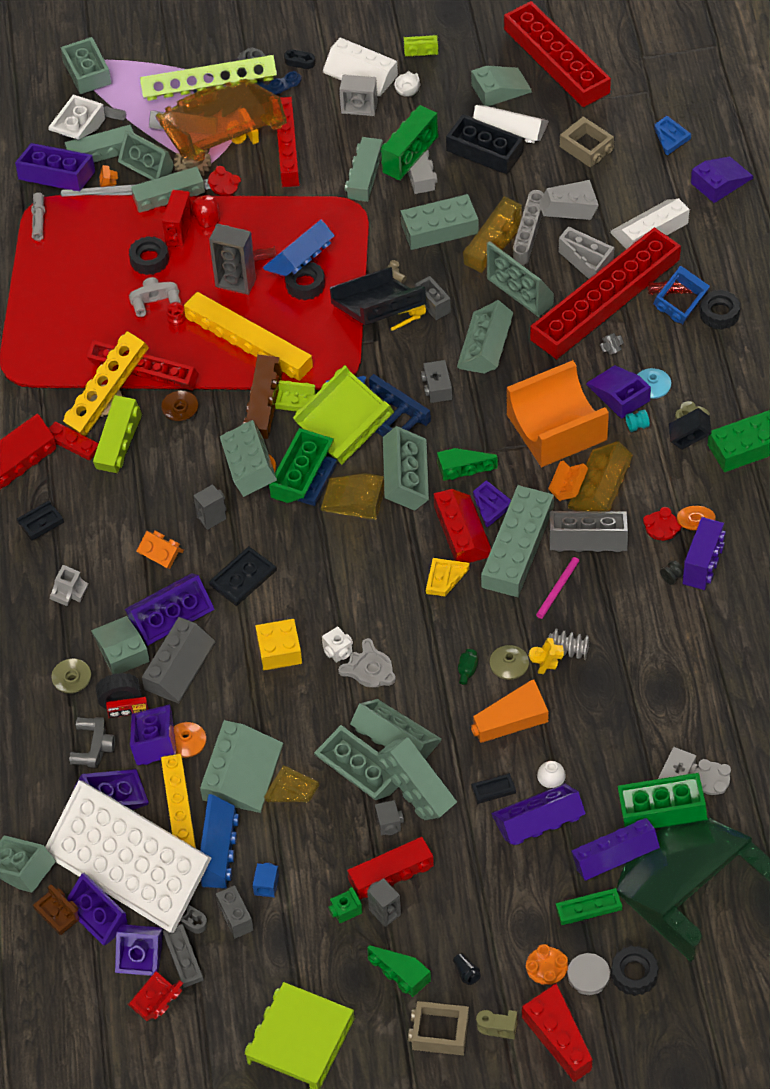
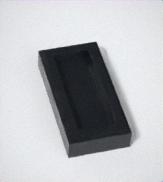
(493, 788)

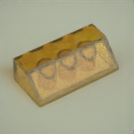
(603, 478)

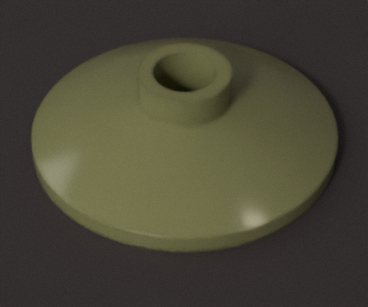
(511, 668)
(71, 669)

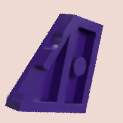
(490, 502)

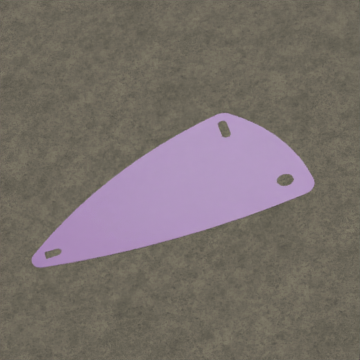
(127, 95)

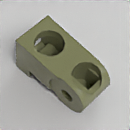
(497, 1024)

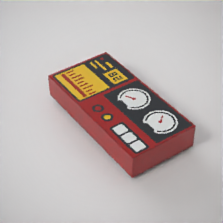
(126, 707)

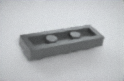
(183, 956)

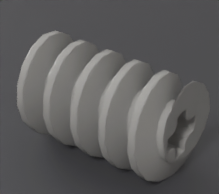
(571, 644)

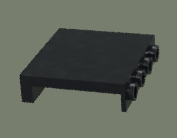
(376, 296)

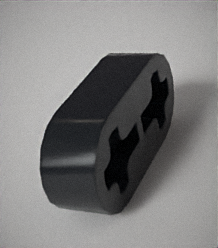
(299, 59)

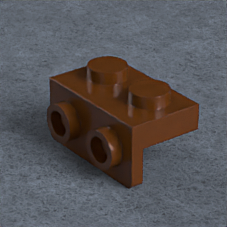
(57, 910)

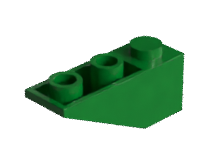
(461, 462)
(403, 969)

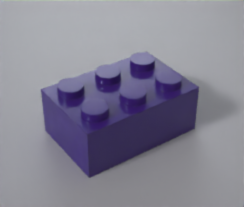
(704, 553)

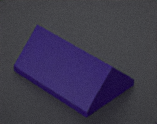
(96, 909)

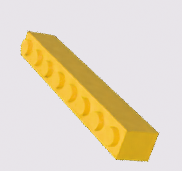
(247, 335)

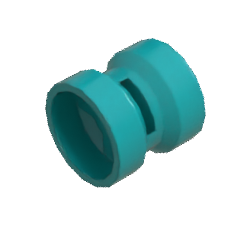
(637, 420)

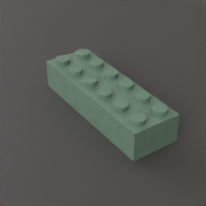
(517, 541)

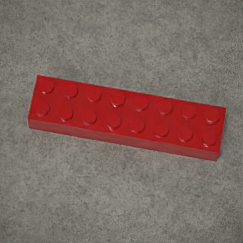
(557, 54)

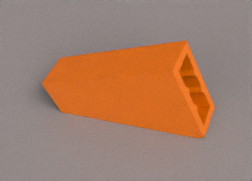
(511, 714)

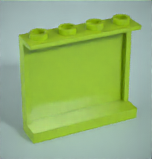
(345, 412)
(300, 1035)

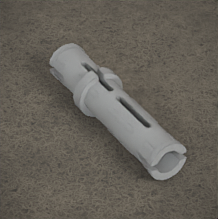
(38, 211)

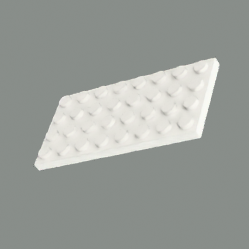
(127, 856)

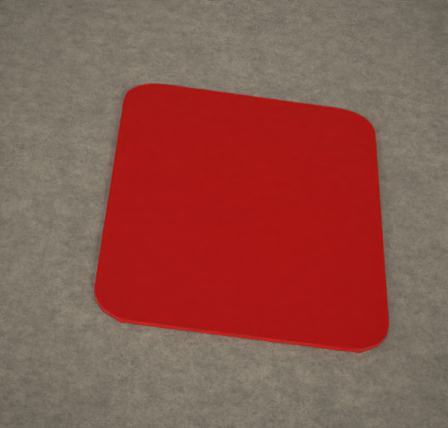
(81, 278)

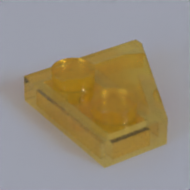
(291, 787)

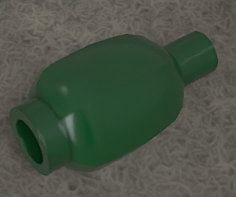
(467, 665)

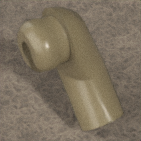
(395, 271)

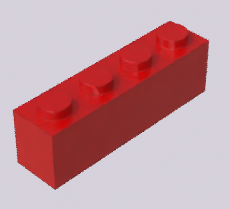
(393, 866)

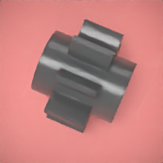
(611, 343)

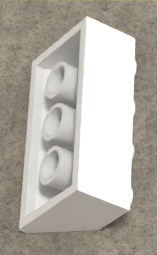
(352, 59)
(519, 124)
(665, 217)

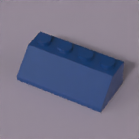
(301, 250)
(218, 841)

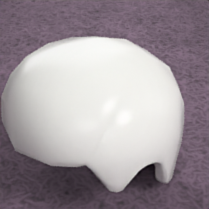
(407, 84)

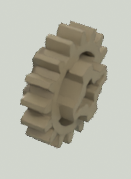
(187, 163)

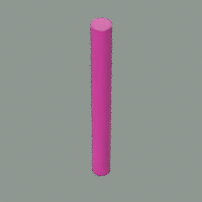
(557, 588)

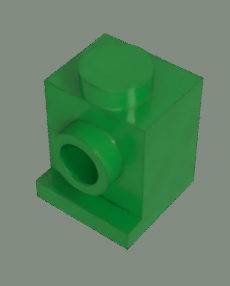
(345, 912)

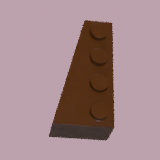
(264, 393)

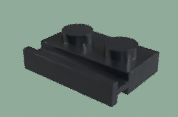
(40, 520)

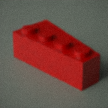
(556, 1029)

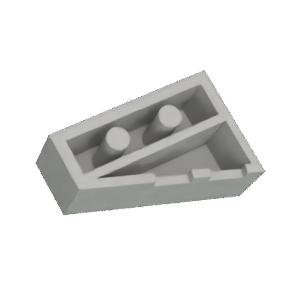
(570, 201)
(585, 252)

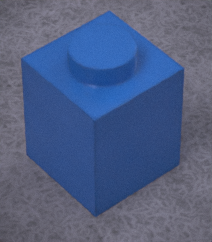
(265, 880)

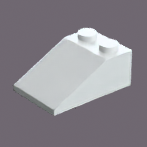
(78, 118)

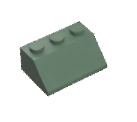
(144, 157)

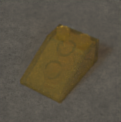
(354, 495)

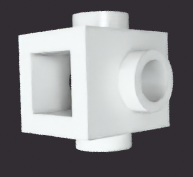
(337, 644)

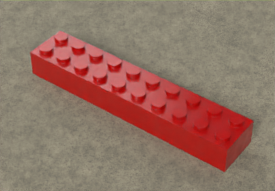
(605, 293)

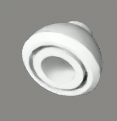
(551, 774)

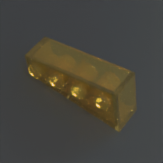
(498, 229)

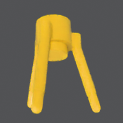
(416, 312)

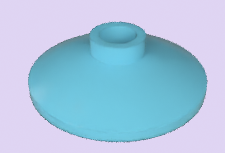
(657, 380)

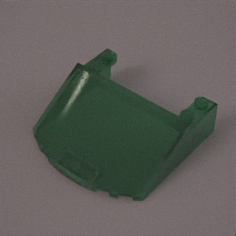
(676, 870)

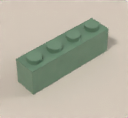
(100, 145)
(364, 169)
(158, 191)

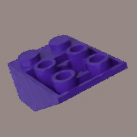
(620, 390)

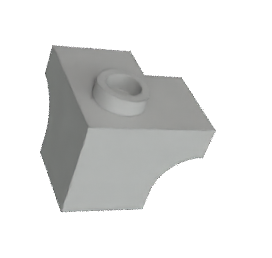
(68, 586)

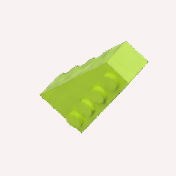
(117, 434)

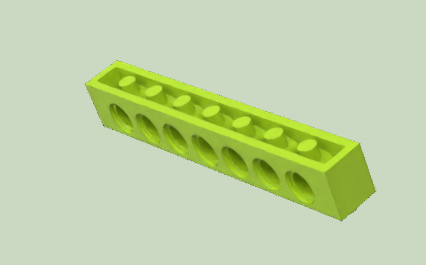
(148, 82)

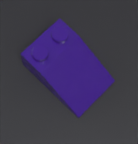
(719, 177)
(152, 735)
(119, 785)

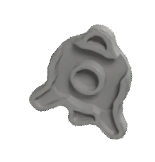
(369, 667)

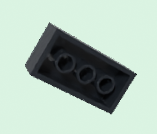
(484, 144)

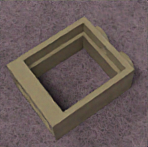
(576, 131)
(434, 1044)

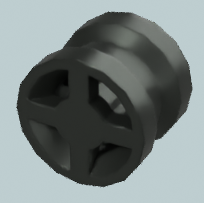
(672, 572)

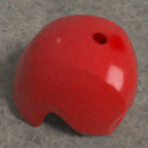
(206, 210)

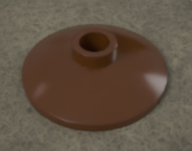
(179, 405)

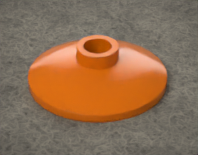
(691, 516)
(193, 743)

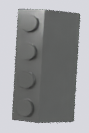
(588, 531)
(178, 660)

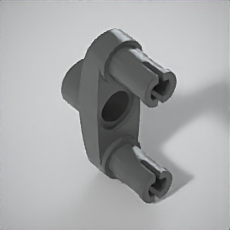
(100, 743)

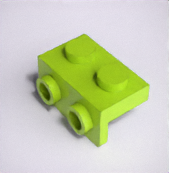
(421, 45)
(293, 395)

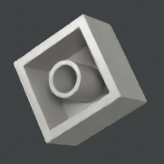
(358, 95)

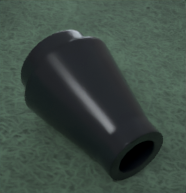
(467, 970)

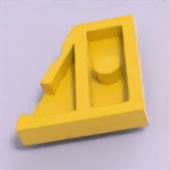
(445, 575)

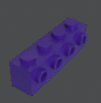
(615, 849)

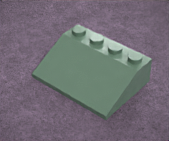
(518, 281)
(241, 766)

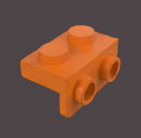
(567, 480)
(159, 549)

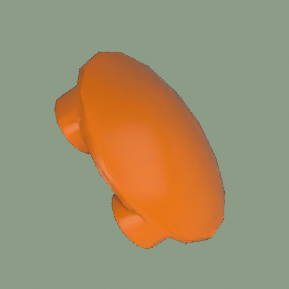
(546, 965)

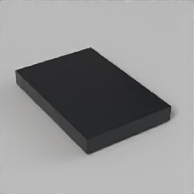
(242, 576)

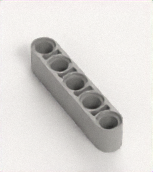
(528, 228)

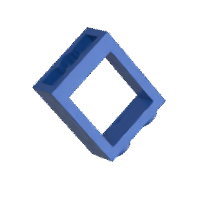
(691, 282)

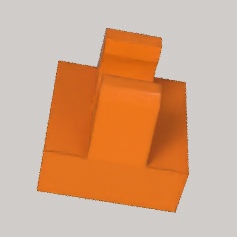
(107, 177)

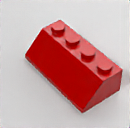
(24, 449)
(461, 526)

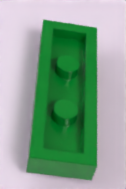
(588, 906)

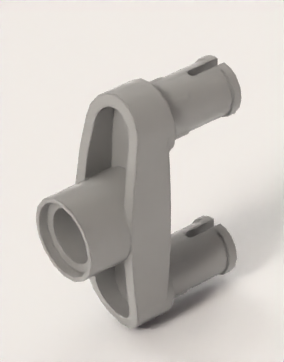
(153, 291)

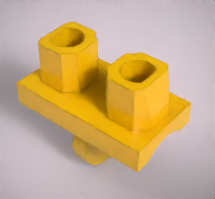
(547, 655)

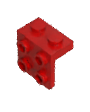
(154, 996)

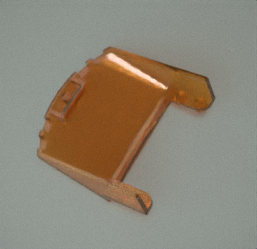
(219, 116)

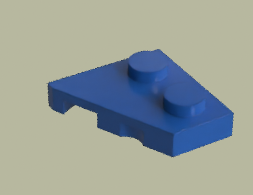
(671, 134)

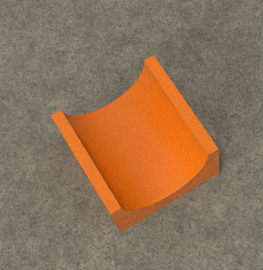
(555, 414)

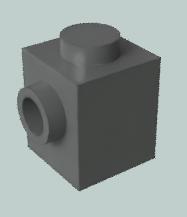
(388, 818)

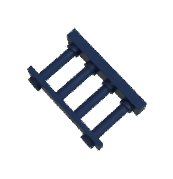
(402, 402)

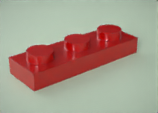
(73, 441)

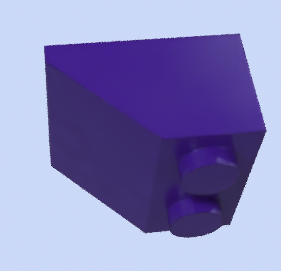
(138, 949)

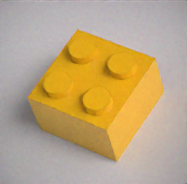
(278, 644)

